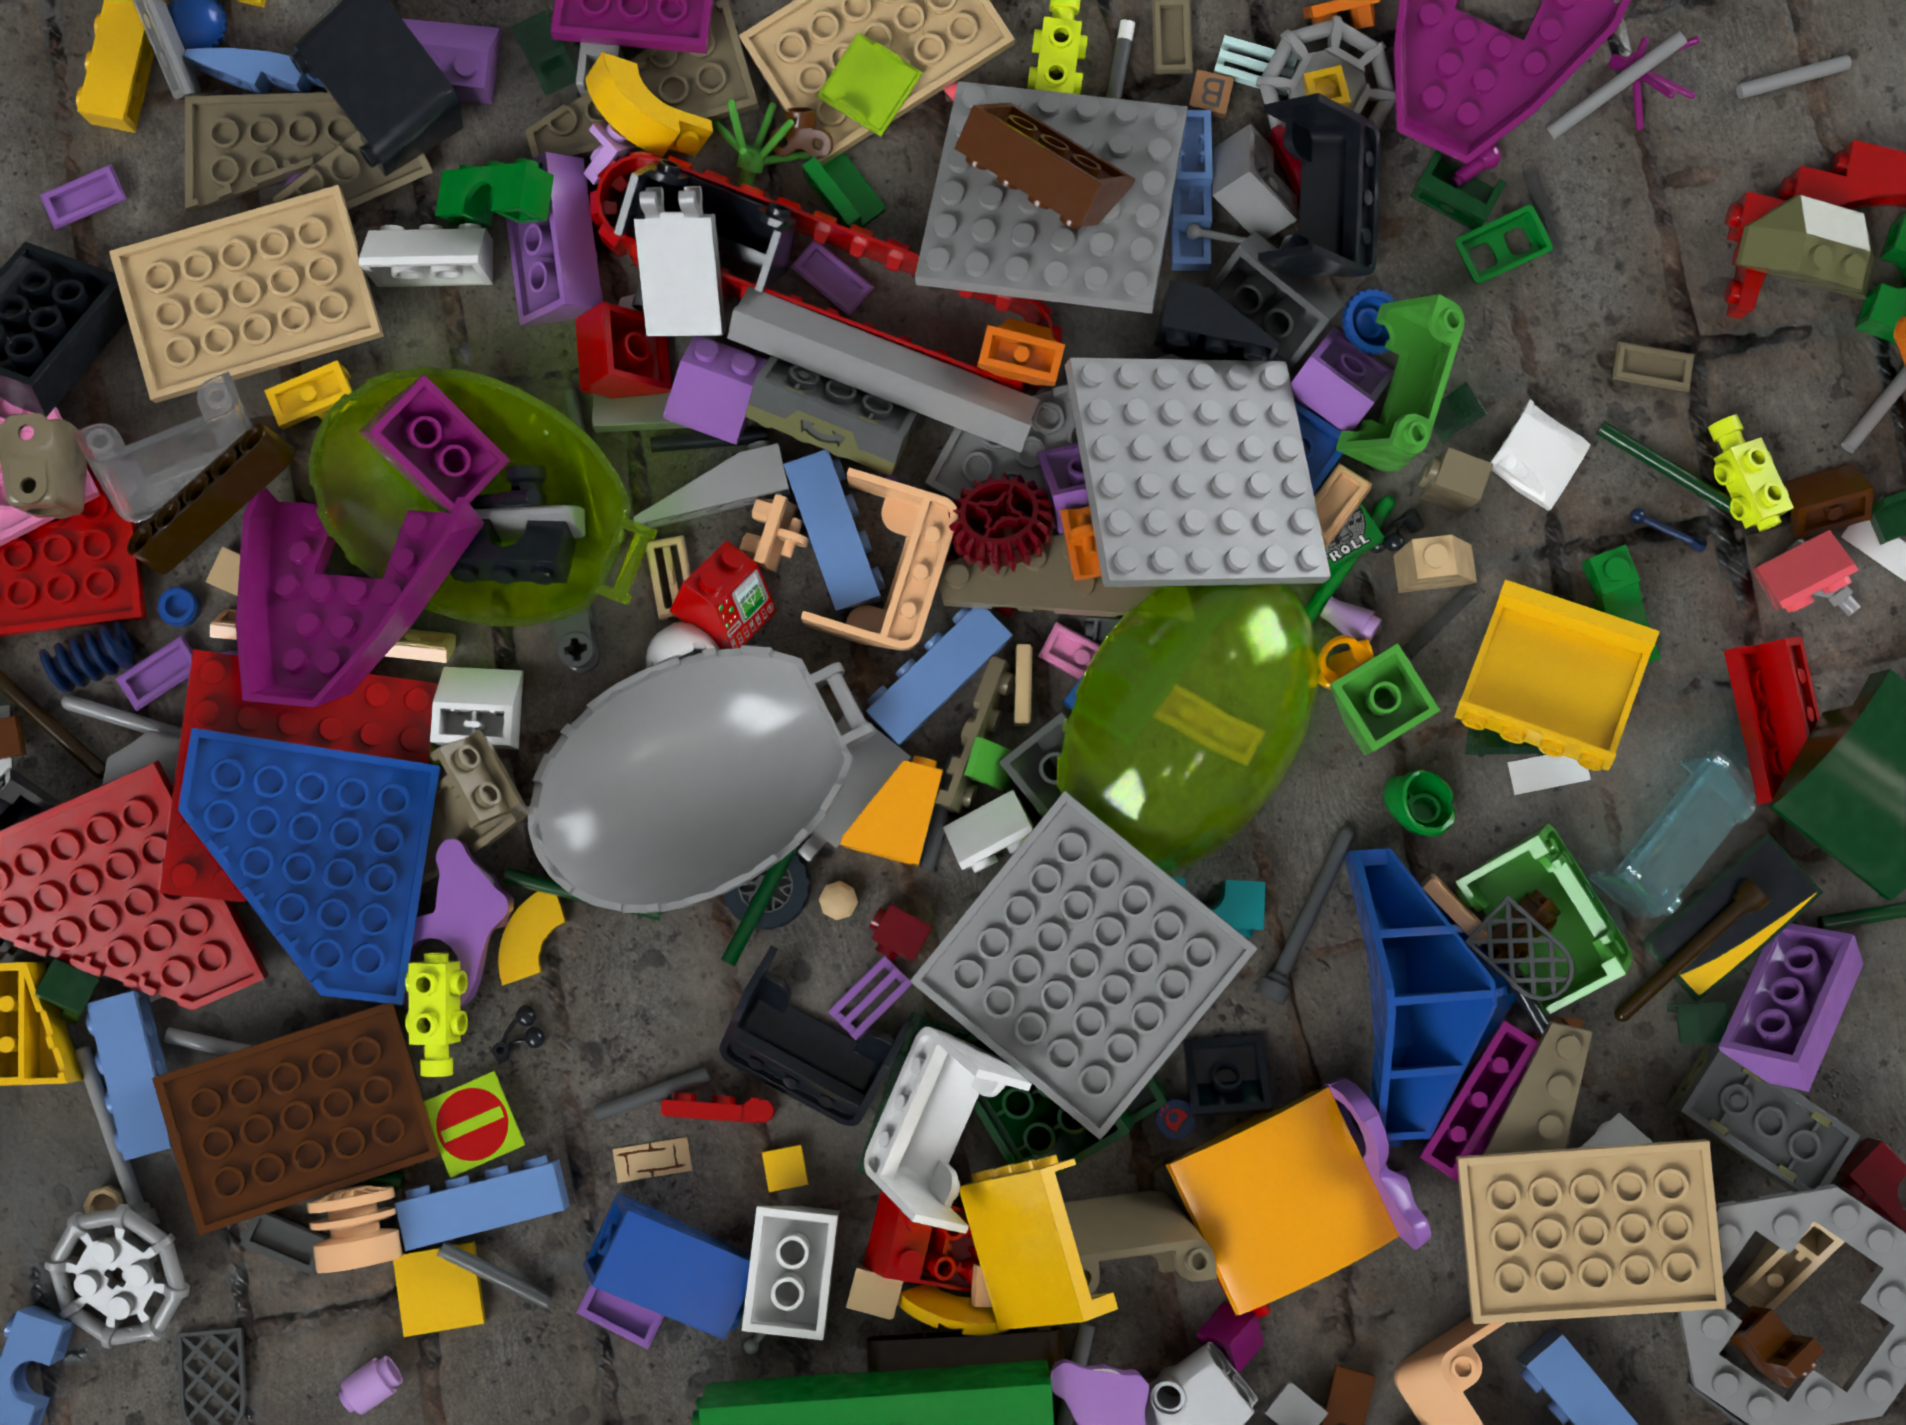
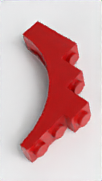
(1857, 178)

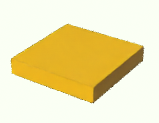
(437, 1293)

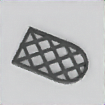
(1529, 920)
(182, 1337)

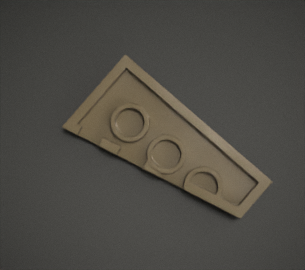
(350, 171)
(995, 683)
(1547, 1094)

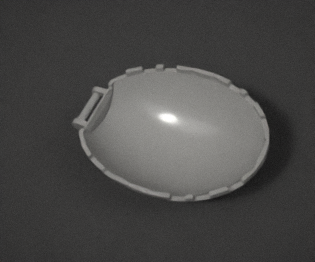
(691, 778)

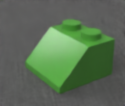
(1382, 699)

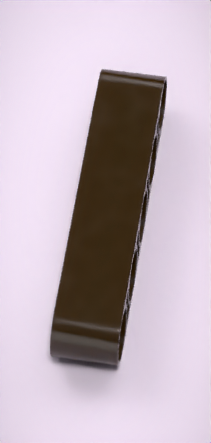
(211, 499)
(953, 1349)

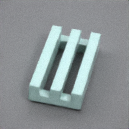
(1252, 50)

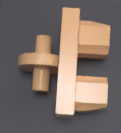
(779, 534)

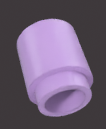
(370, 1385)

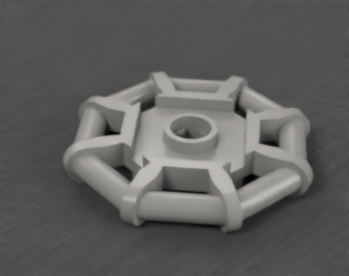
(1353, 68)
(102, 1291)

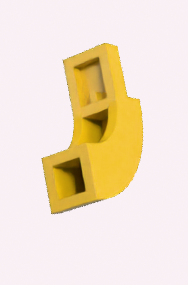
(639, 114)

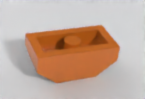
(1021, 352)

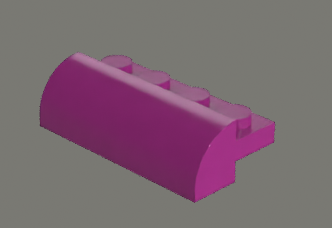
(1480, 1100)

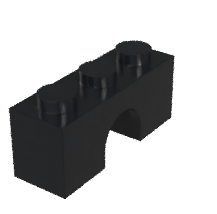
(539, 556)

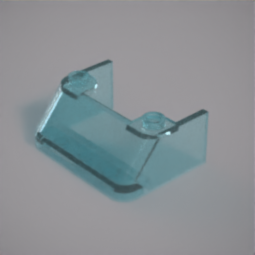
(1680, 837)

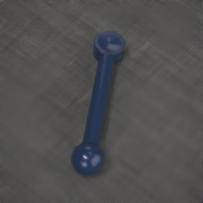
(1697, 543)

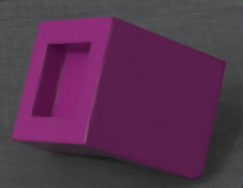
(1235, 1335)

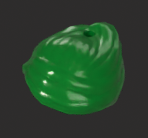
(1420, 802)

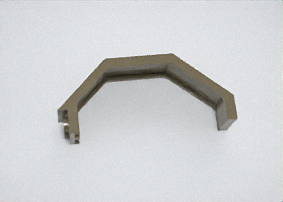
(473, 801)

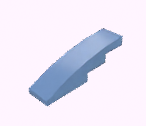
(251, 69)
(1193, 195)

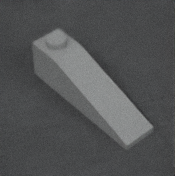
(728, 486)

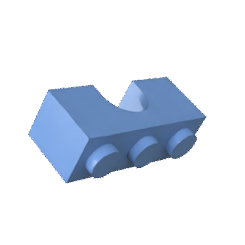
(31, 1336)

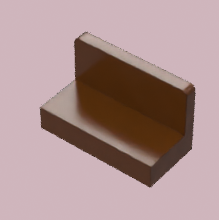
(1829, 500)

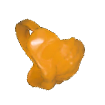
(1342, 662)

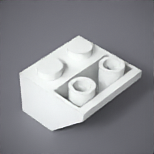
(478, 700)
(989, 831)

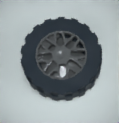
(786, 902)

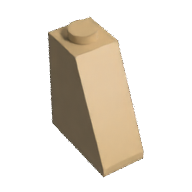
(1434, 564)

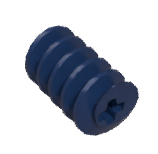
(88, 660)

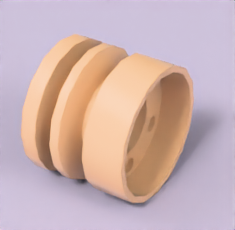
(354, 1229)

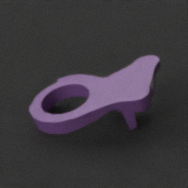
(466, 912)
(1374, 1149)
(1101, 1393)

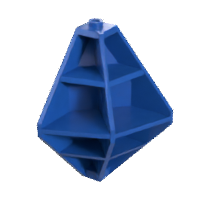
(1428, 995)

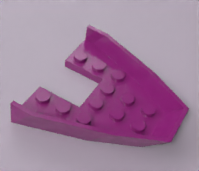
(1472, 83)
(321, 634)

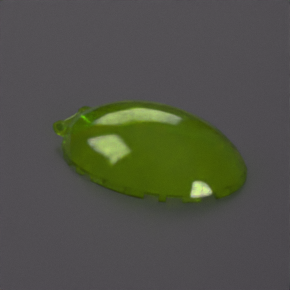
(367, 498)
(1191, 716)

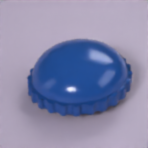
(198, 22)
(1360, 322)

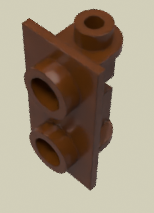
(1538, 907)

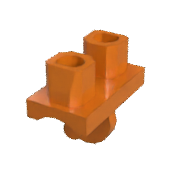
(1360, 12)
(1080, 543)

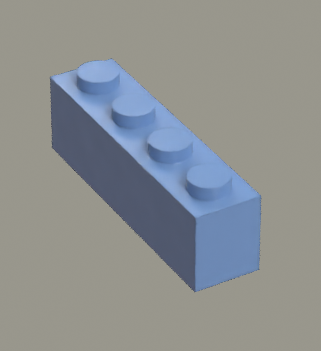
(832, 531)
(938, 674)
(129, 1059)
(482, 1203)
(1570, 1384)

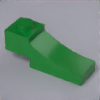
(1617, 587)

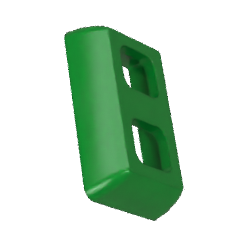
(1493, 236)

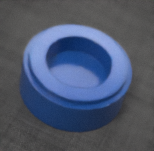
(179, 606)

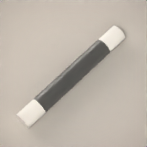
(1120, 59)

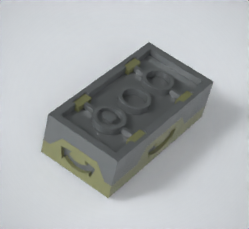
(831, 415)
(1762, 1122)

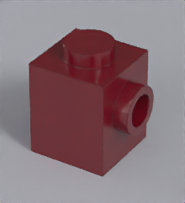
(898, 933)

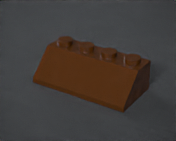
(1042, 164)

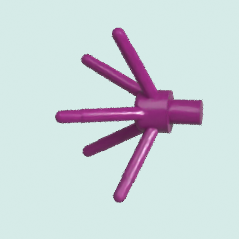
(1659, 83)

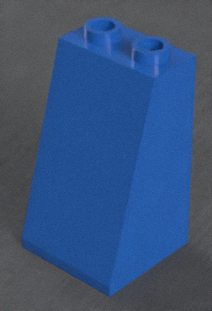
(669, 1267)

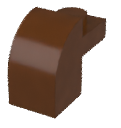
(1774, 1348)

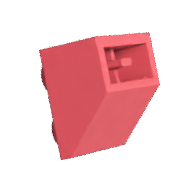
(1805, 570)

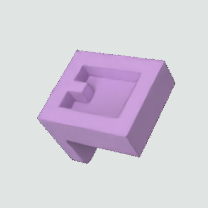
(613, 147)

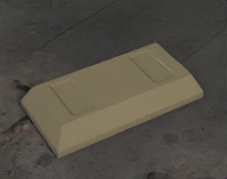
(1172, 37)
(1653, 366)

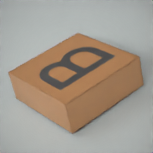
(1211, 93)

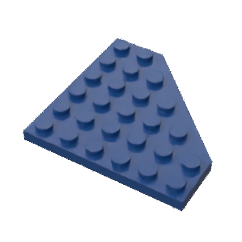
(319, 850)

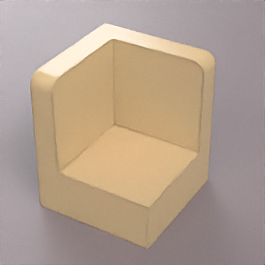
(873, 1293)

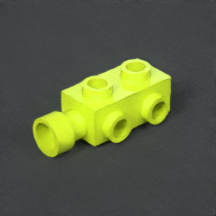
(1059, 56)
(1749, 476)
(435, 1010)

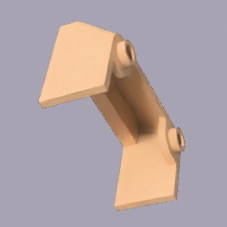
(925, 523)
(1440, 1372)

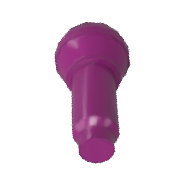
(1488, 159)

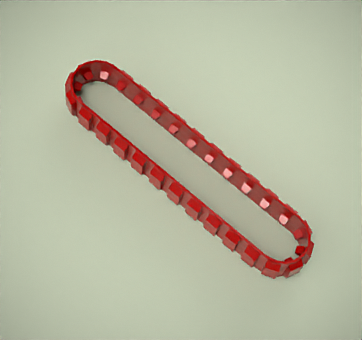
(823, 229)

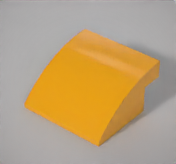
(1282, 1200)

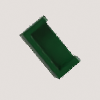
(1467, 204)

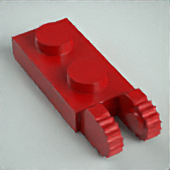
(721, 1109)

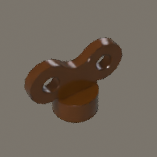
(803, 134)

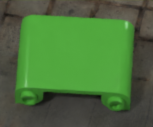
(1426, 339)
(1583, 925)

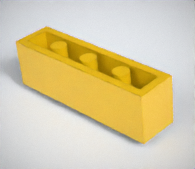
(116, 68)

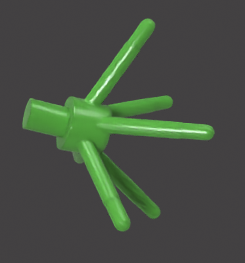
(751, 157)

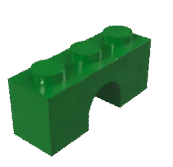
(511, 190)
(1886, 303)

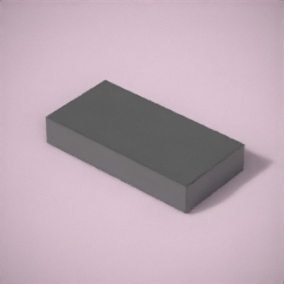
(283, 1240)

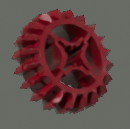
(1007, 533)

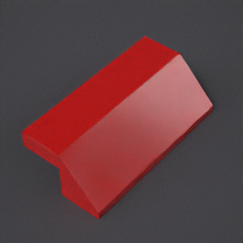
(1773, 708)

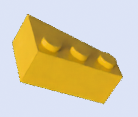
(32, 1035)

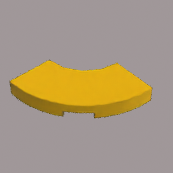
(526, 934)
(951, 1311)

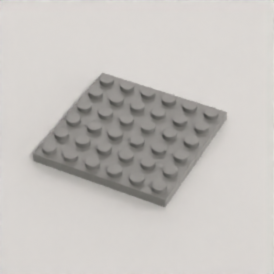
(1004, 245)
(1195, 472)
(1083, 965)

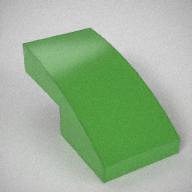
(985, 766)

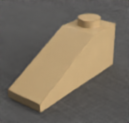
(1777, 1273)

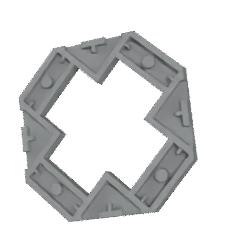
(1813, 1398)

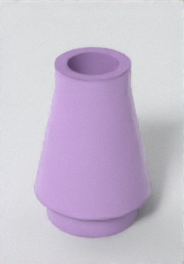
(1351, 619)

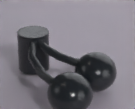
(1396, 541)
(533, 1037)

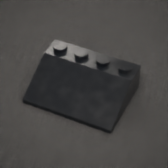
(52, 324)

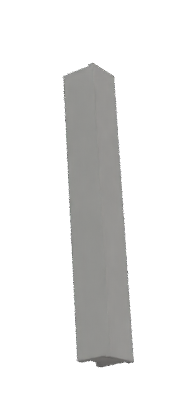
(883, 368)

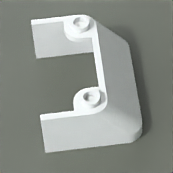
(926, 1120)

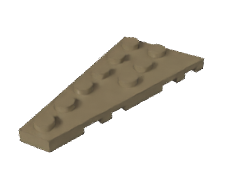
(680, 79)
(255, 141)
(1040, 586)

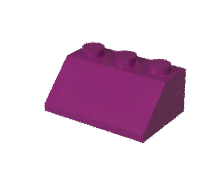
(434, 445)

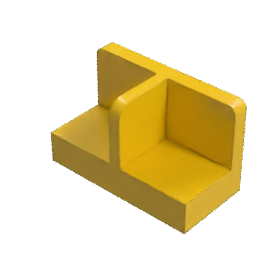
(308, 394)

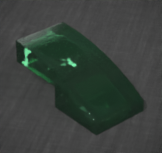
(544, 54)

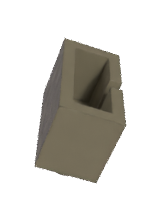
(1454, 480)

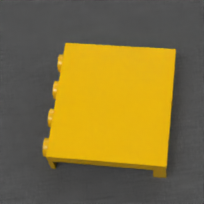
(1556, 676)
(1029, 1246)

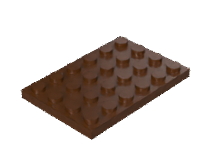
(296, 1117)

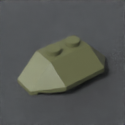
(1811, 246)

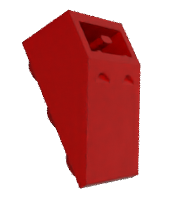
(920, 1251)

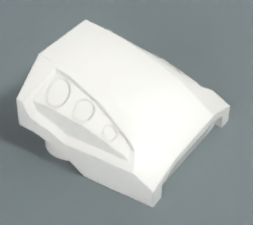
(1539, 456)

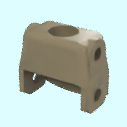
(46, 471)

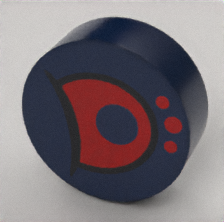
(1175, 1119)

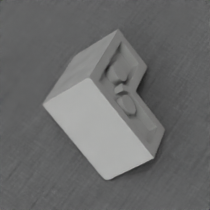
(1249, 187)

